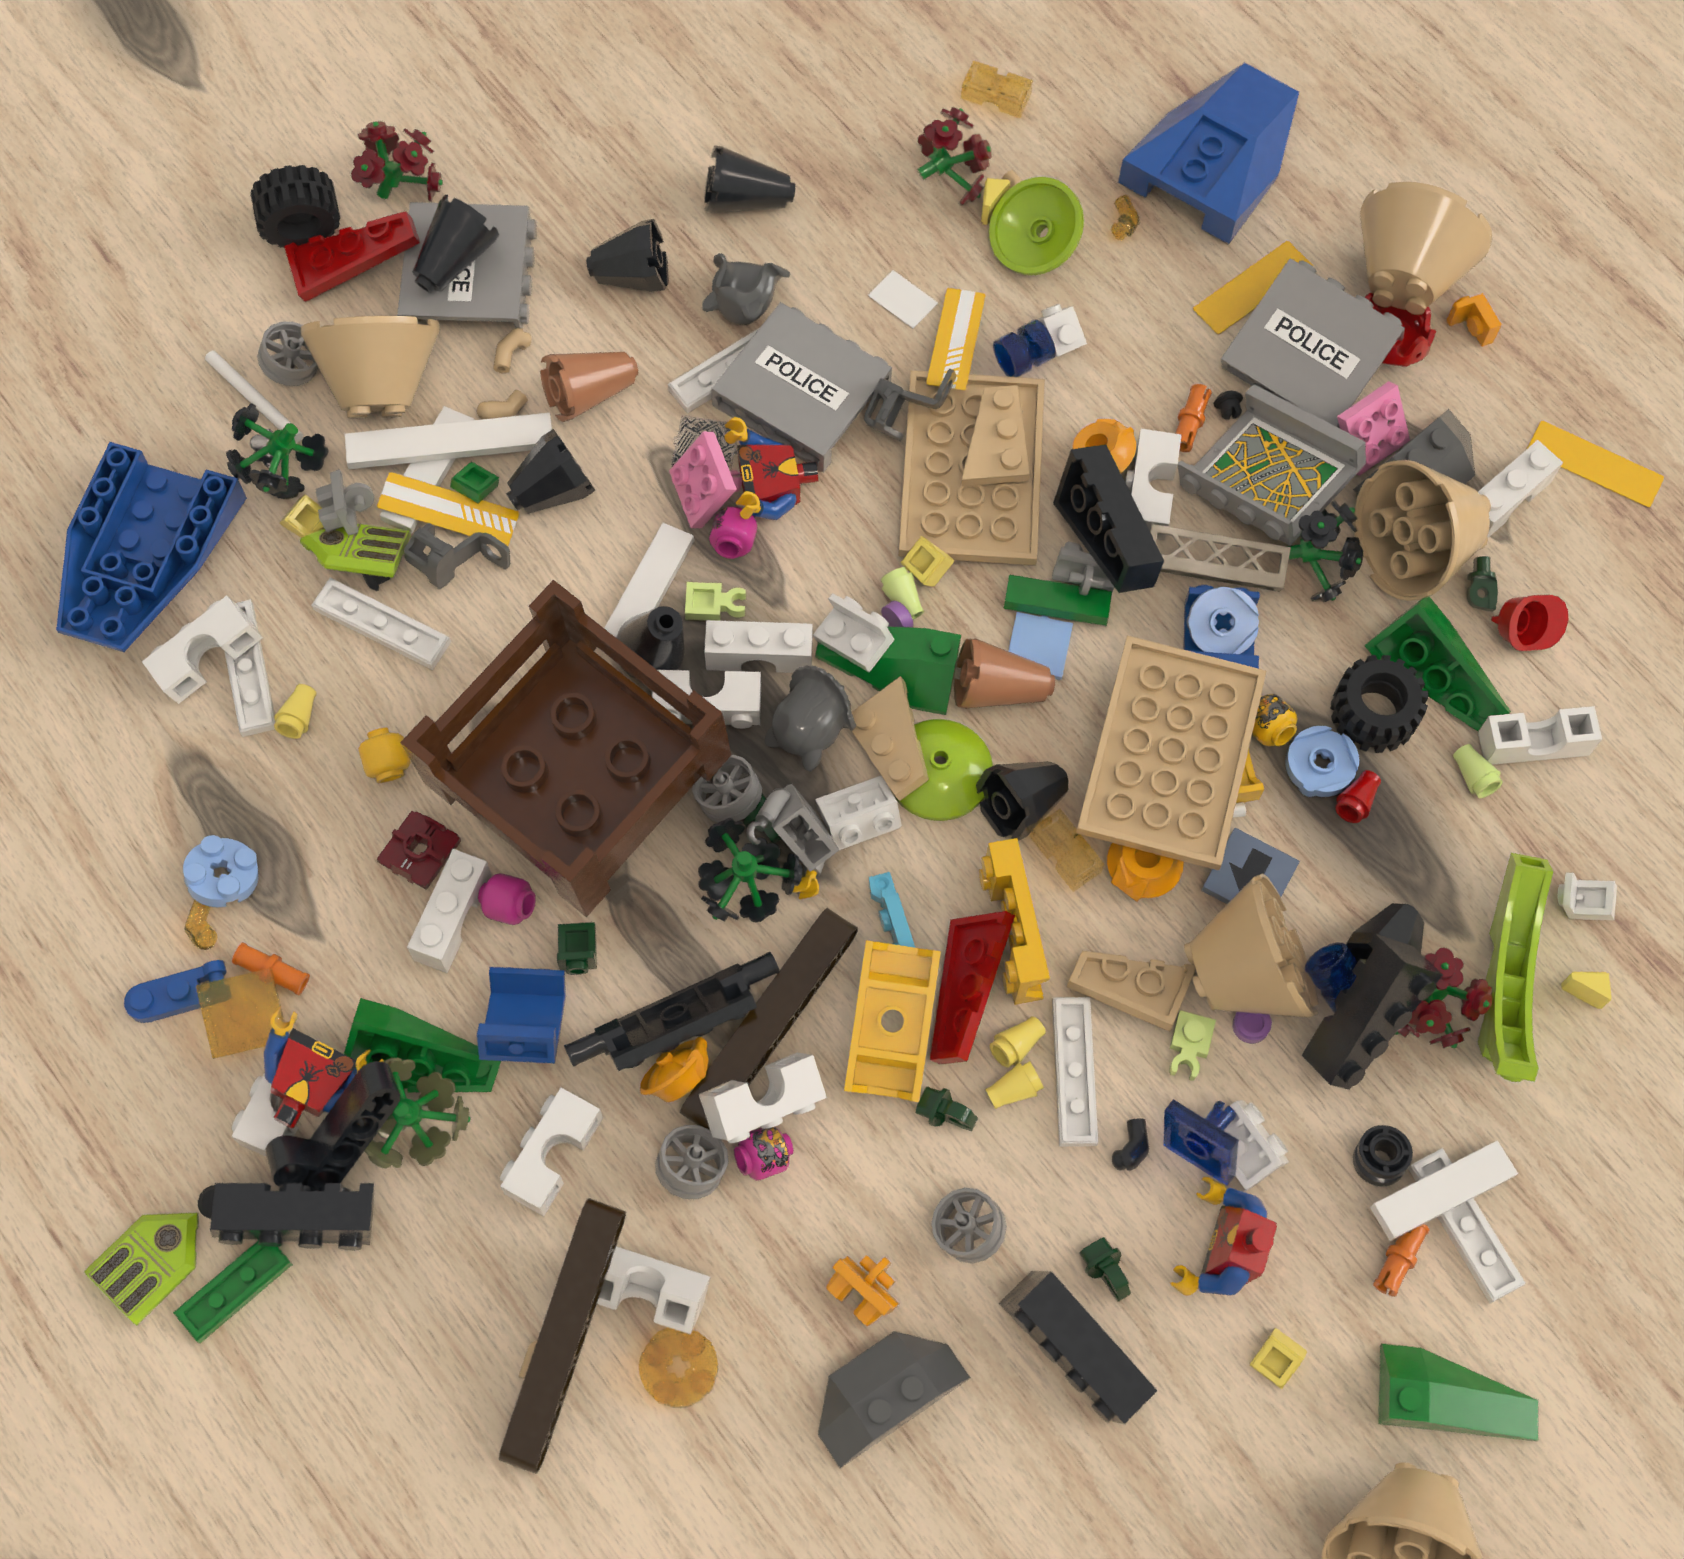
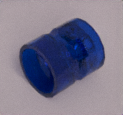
(1028, 347)
(1332, 971)

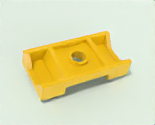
(1006, 879)
(885, 1060)

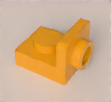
(1479, 316)

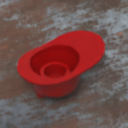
(1532, 621)

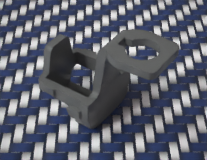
(893, 400)
(444, 559)

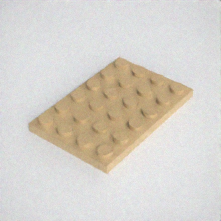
(976, 520)
(1172, 753)

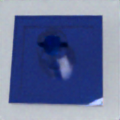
(1203, 1139)

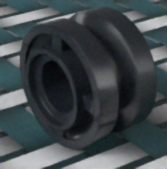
(1391, 1142)

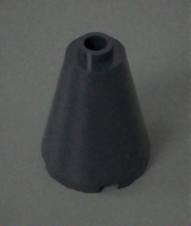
(745, 184)
(451, 244)
(655, 637)

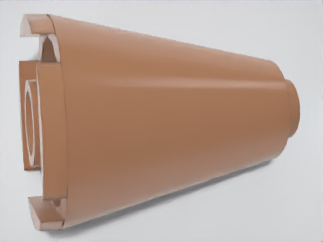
(585, 379)
(998, 677)

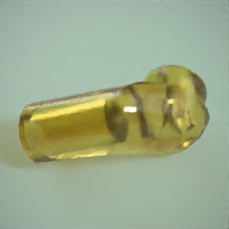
(1128, 218)
(198, 928)

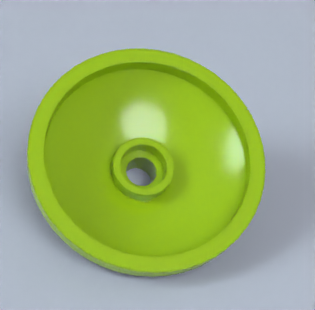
(1024, 214)
(951, 785)

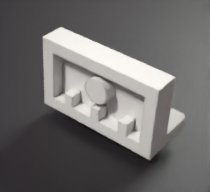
(854, 633)
(859, 812)
(1257, 1150)

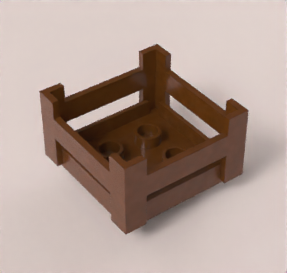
(574, 753)

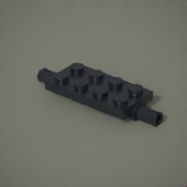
(675, 1017)

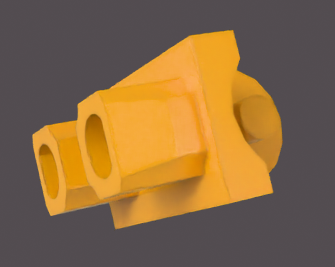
(851, 1276)

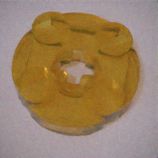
(665, 1386)

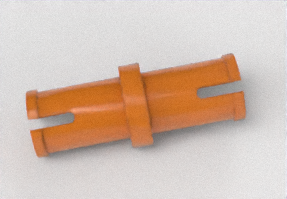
(1192, 416)
(284, 974)
(1400, 1259)

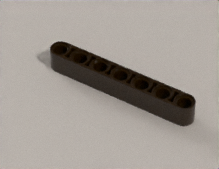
(776, 1009)
(562, 1335)

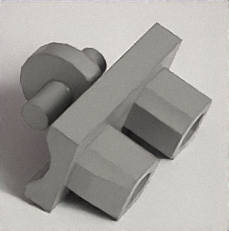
(341, 503)
(1080, 569)

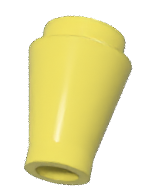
(295, 713)
(1015, 1043)
(1015, 1086)

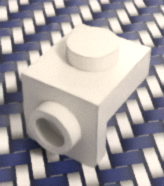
(1063, 328)
(1587, 898)

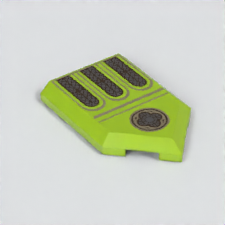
(368, 552)
(147, 1262)

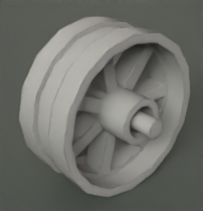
(280, 365)
(726, 788)
(691, 1162)
(968, 1225)

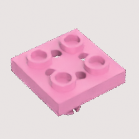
(1369, 423)
(703, 480)

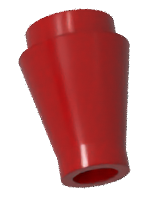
(1358, 798)

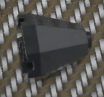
(631, 259)
(548, 477)
(1020, 795)
(1395, 922)

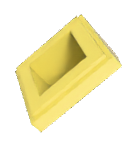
(993, 191)
(303, 517)
(927, 562)
(1589, 987)
(1278, 1358)

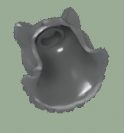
(742, 289)
(810, 715)

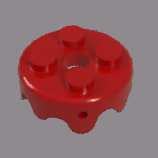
(1416, 339)

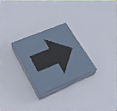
(1242, 861)

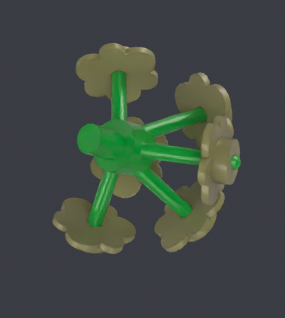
(426, 1145)

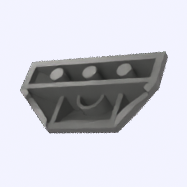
(1442, 447)
(884, 1392)

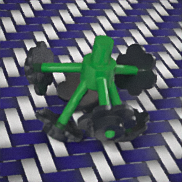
(271, 449)
(1316, 534)
(750, 863)

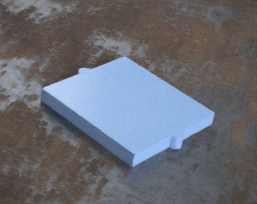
(1041, 641)

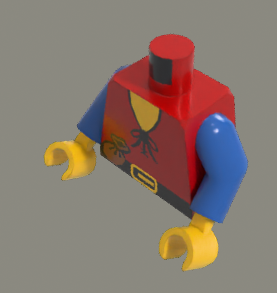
(767, 472)
(305, 1071)
(1237, 1244)

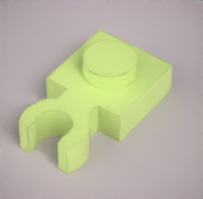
(707, 601)
(1192, 1038)

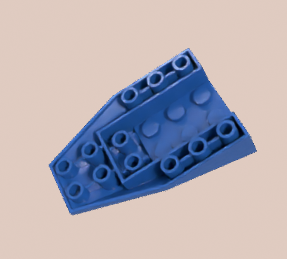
(1218, 149)
(138, 544)

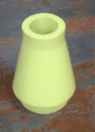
(901, 587)
(1478, 773)

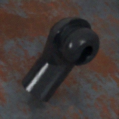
(1136, 1149)

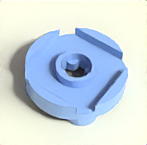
(1223, 601)
(1312, 778)
(216, 853)

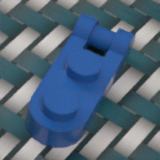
(171, 993)

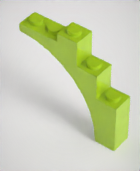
(1515, 933)

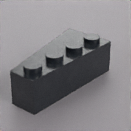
(1107, 519)
(1371, 1011)
(293, 1214)
(1078, 1346)

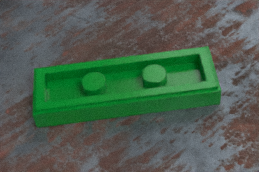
(1057, 600)
(231, 1290)

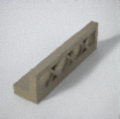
(1223, 572)

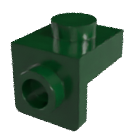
(577, 947)

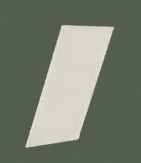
(902, 299)

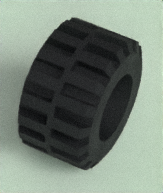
(294, 205)
(1391, 681)

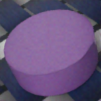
(897, 615)
(1251, 1026)

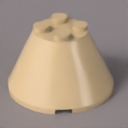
(1419, 243)
(372, 361)
(1418, 527)
(1251, 959)
(1406, 1518)

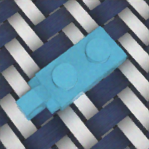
(892, 916)

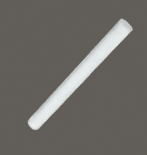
(249, 392)

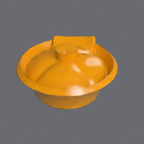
(1112, 433)
(1142, 872)
(677, 1071)

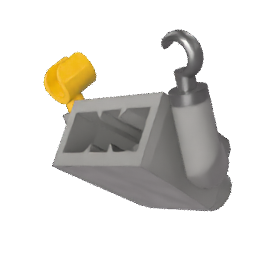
(800, 830)

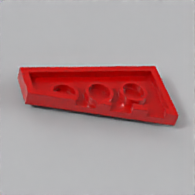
(338, 258)
(968, 974)

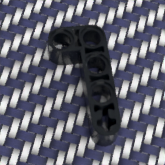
(341, 1135)

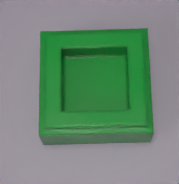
(474, 482)

